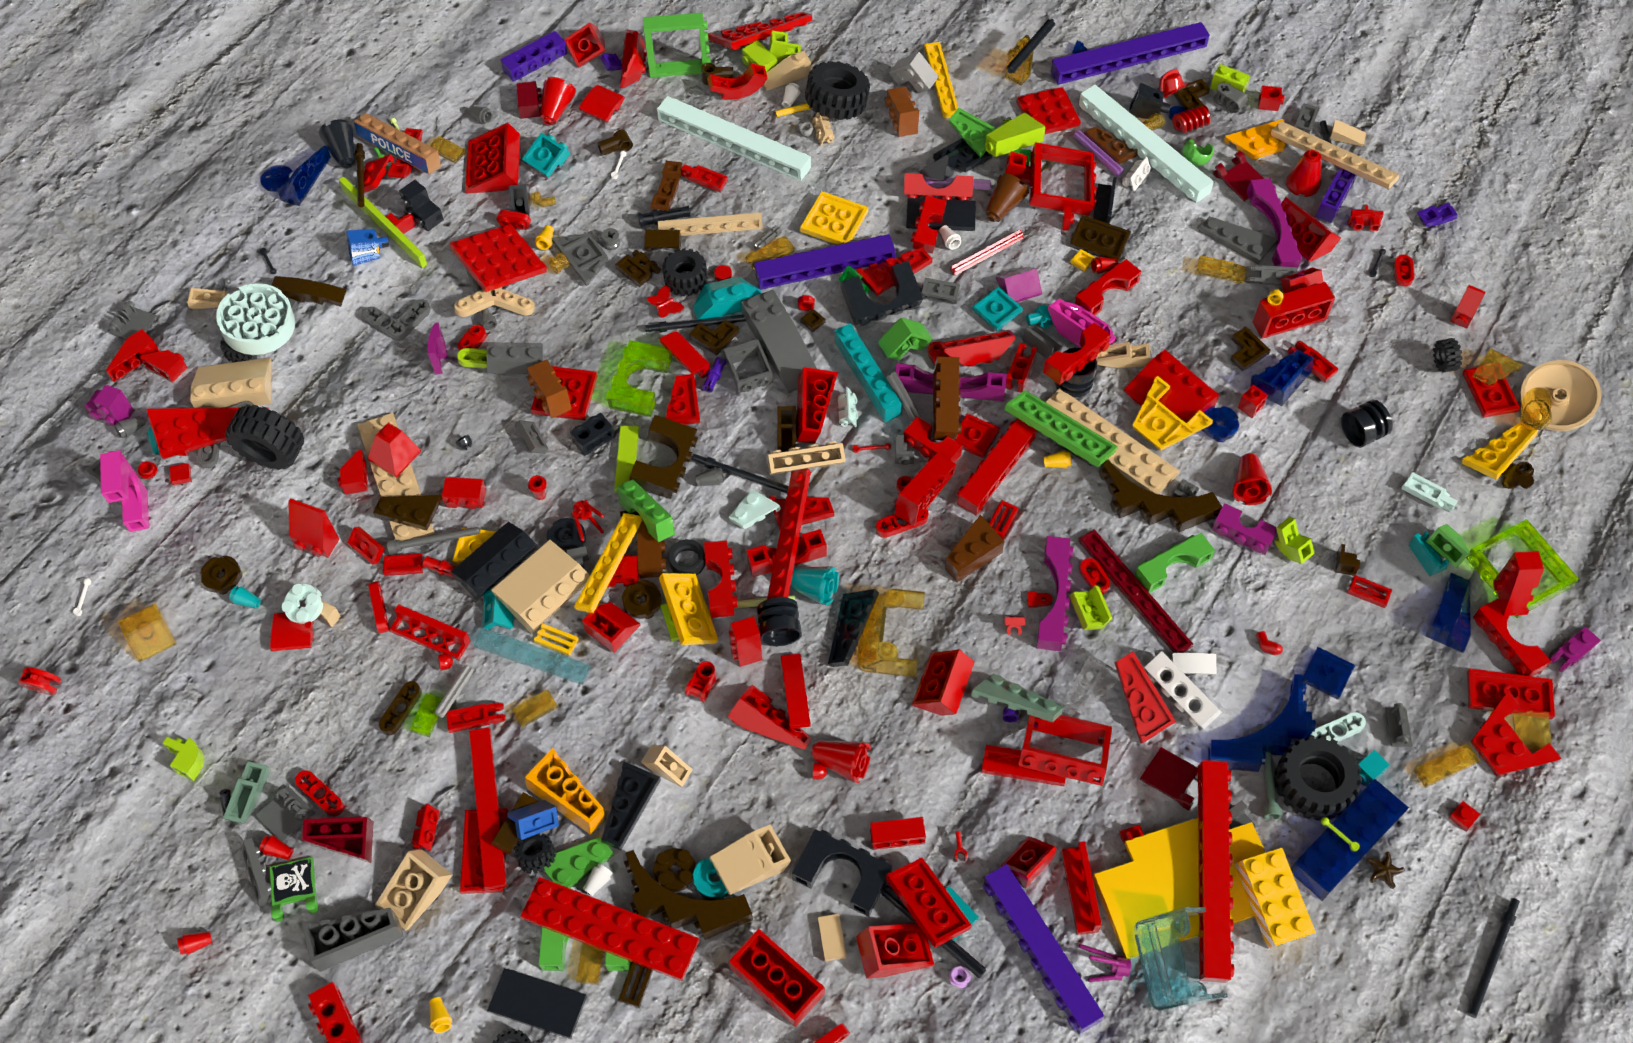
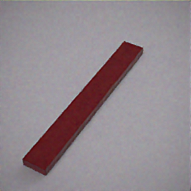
(1136, 593)

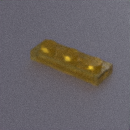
(1446, 765)

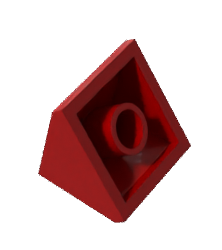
(1030, 860)

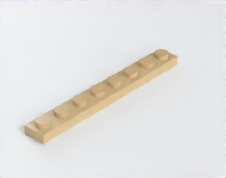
(1335, 155)

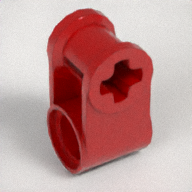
(700, 685)

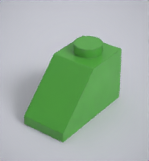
(1449, 544)

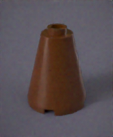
(1005, 197)

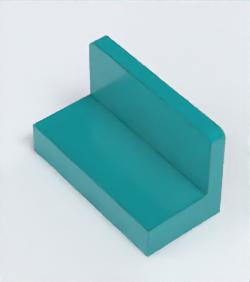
(495, 612)

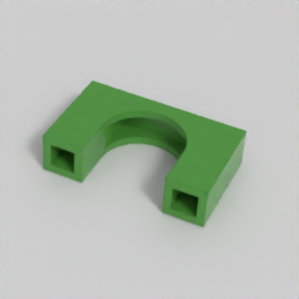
(554, 950)

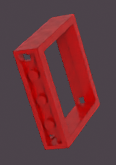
(1066, 156)
(1065, 765)

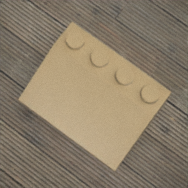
(232, 383)
(541, 585)

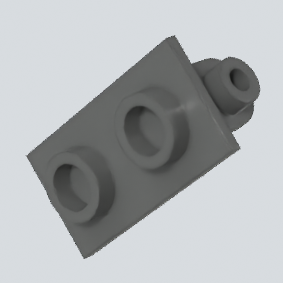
(1398, 726)

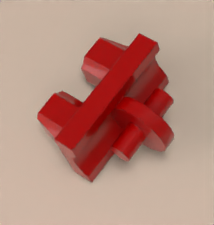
(1365, 217)

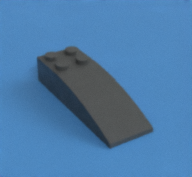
(777, 337)

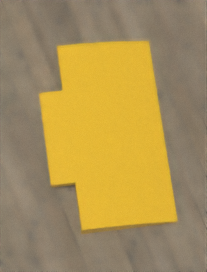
(1166, 879)

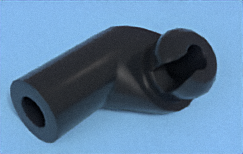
(225, 796)

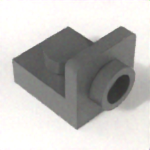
(903, 456)

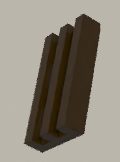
(631, 1002)

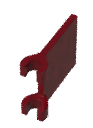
(1238, 176)
(1171, 776)

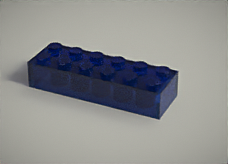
(1362, 822)

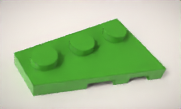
(578, 862)

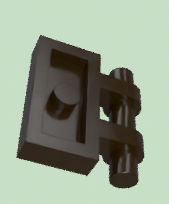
(634, 270)

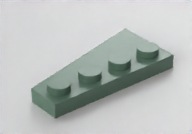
(1017, 698)

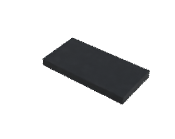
(957, 215)
(537, 1003)

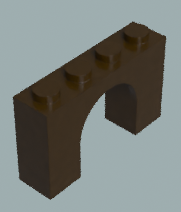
(665, 480)

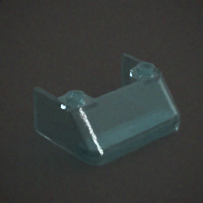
(1164, 962)

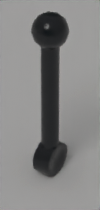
(263, 251)
(1373, 273)

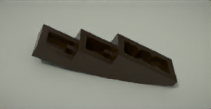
(309, 290)

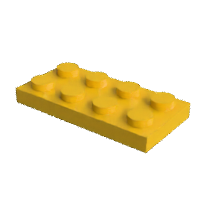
(688, 609)

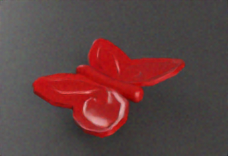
(665, 303)

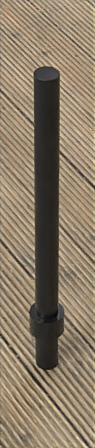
(663, 326)
(710, 463)
(1508, 919)

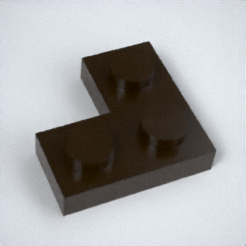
(1190, 94)
(714, 340)
(1251, 349)

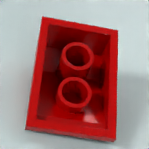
(311, 529)
(893, 950)

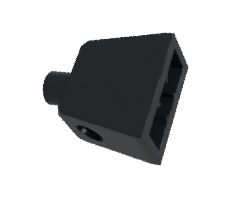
(1147, 102)

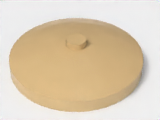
(1572, 390)

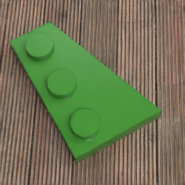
(971, 130)

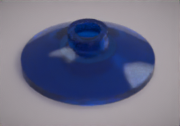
(274, 176)

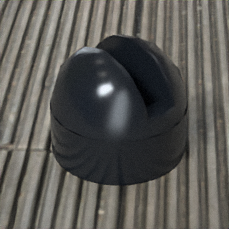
(464, 441)

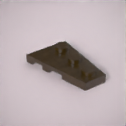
(408, 510)

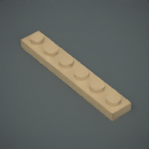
(713, 224)

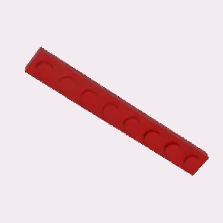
(789, 534)

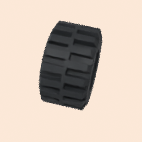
(685, 261)

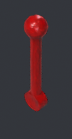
(856, 448)

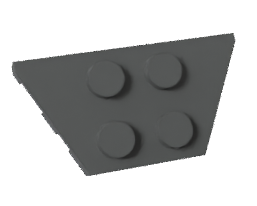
(583, 255)

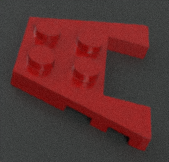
(1503, 747)

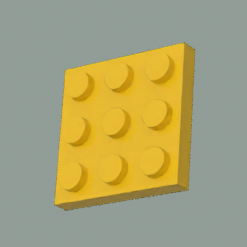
(834, 219)

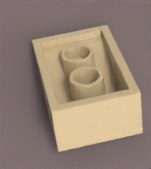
(414, 887)

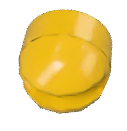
(1277, 299)

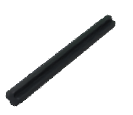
(950, 946)

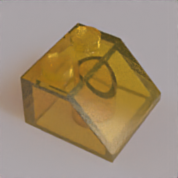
(147, 632)

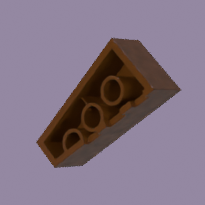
(946, 398)

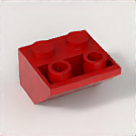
(610, 626)

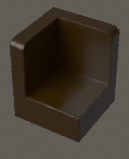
(1346, 562)

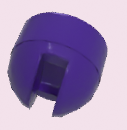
(1010, 715)

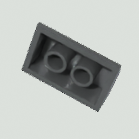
(512, 357)

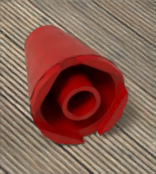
(555, 99)
(1306, 175)
(1251, 481)
(843, 757)

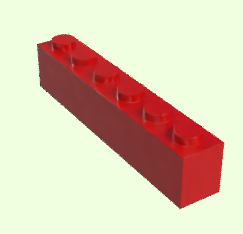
(996, 466)

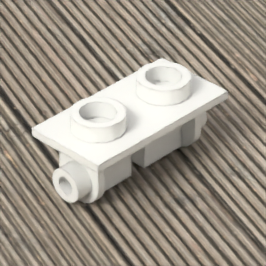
(1137, 174)

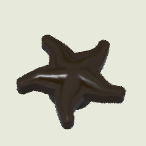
(1384, 870)

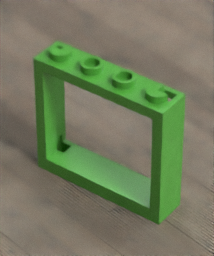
(673, 23)

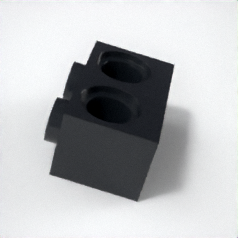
(594, 436)

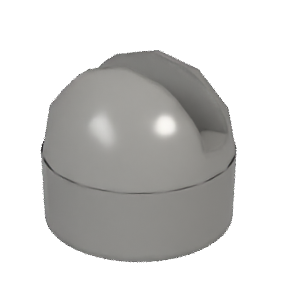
(806, 129)

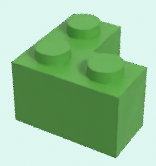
(903, 336)

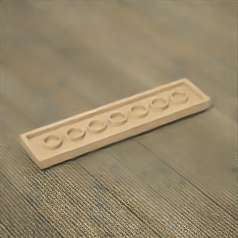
(1131, 457)
(389, 485)

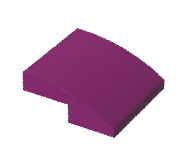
(436, 348)

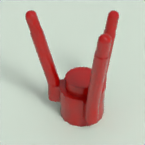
(582, 510)

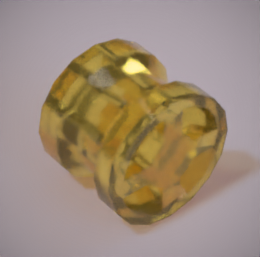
(558, 263)

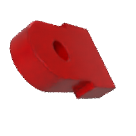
(1035, 599)

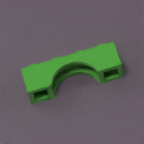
(656, 518)
(1193, 551)

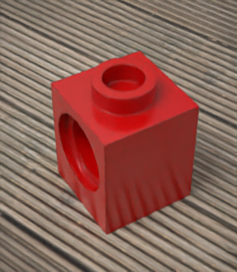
(1270, 98)
(1252, 401)

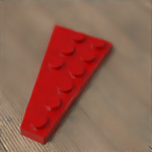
(756, 31)

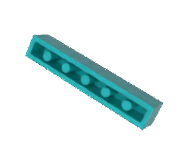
(868, 372)

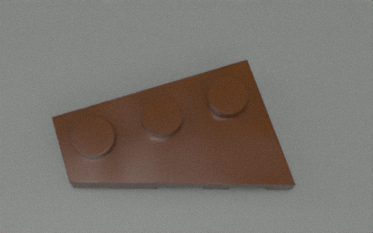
(1115, 149)

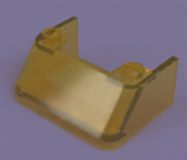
(881, 656)

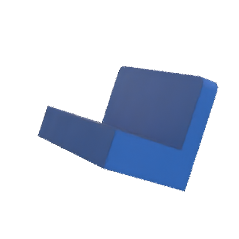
(534, 819)

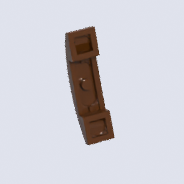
(668, 186)

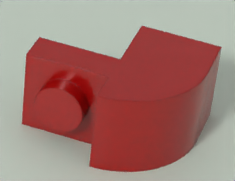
(1017, 167)

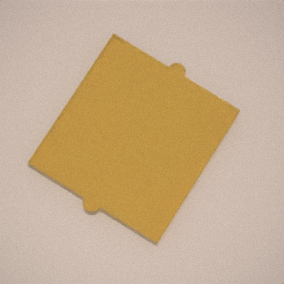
(1532, 729)

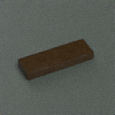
(507, 835)

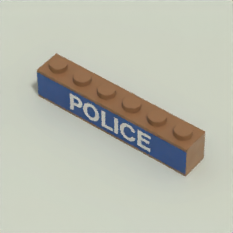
(397, 143)

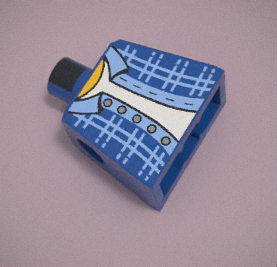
(364, 245)

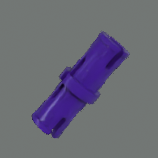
(714, 374)

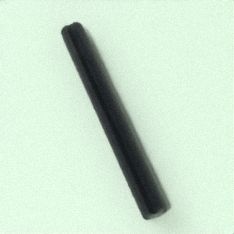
(1030, 46)

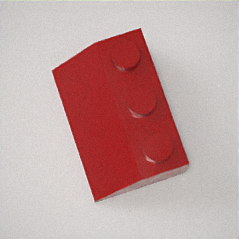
(943, 682)

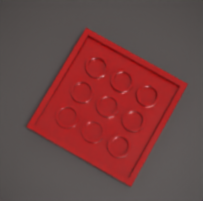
(498, 257)

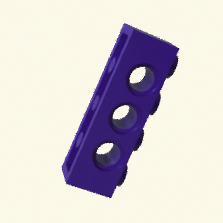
(534, 56)
(1336, 195)

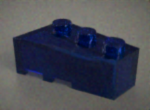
(1284, 377)

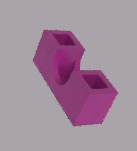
(1256, 538)

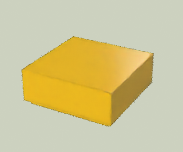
(1082, 260)

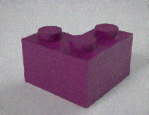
(109, 405)

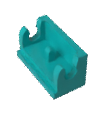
(1427, 554)

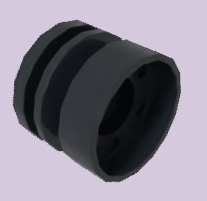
(1082, 380)
(1366, 423)
(779, 621)

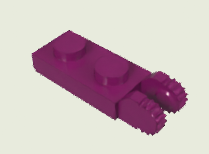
(1576, 648)

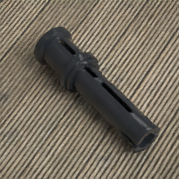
(655, 216)

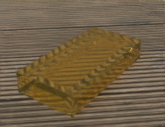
(448, 149)
(534, 708)
(589, 965)

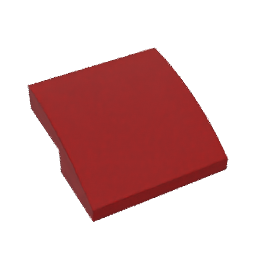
(601, 103)
(289, 634)

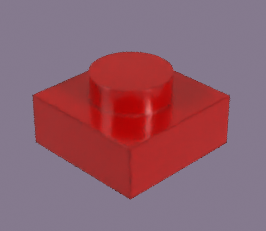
(1068, 218)
(1464, 816)

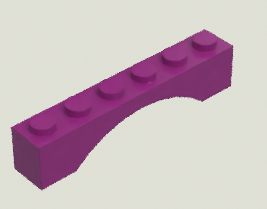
(1264, 197)
(985, 386)
(1051, 628)

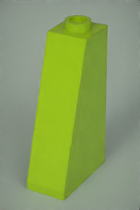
(1014, 135)

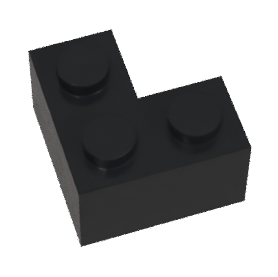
(417, 203)

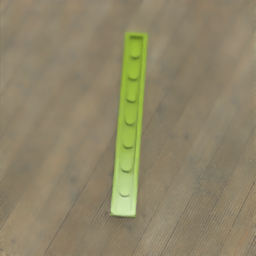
(385, 224)

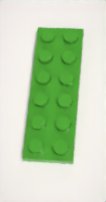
(1061, 428)

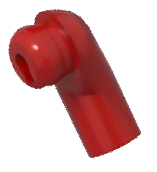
(1268, 646)

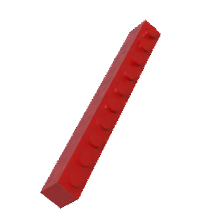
(1214, 872)

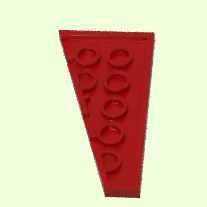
(189, 428)

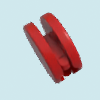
(39, 680)

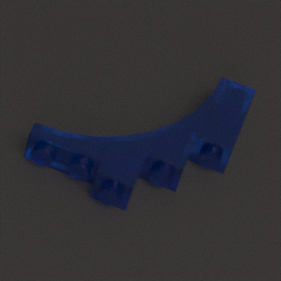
(1249, 751)

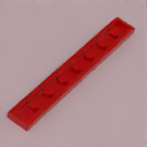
(487, 807)

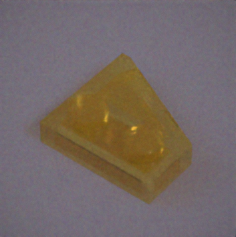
(1495, 367)

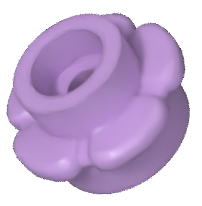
(955, 972)

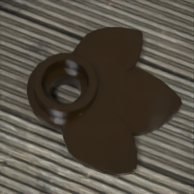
(1518, 475)

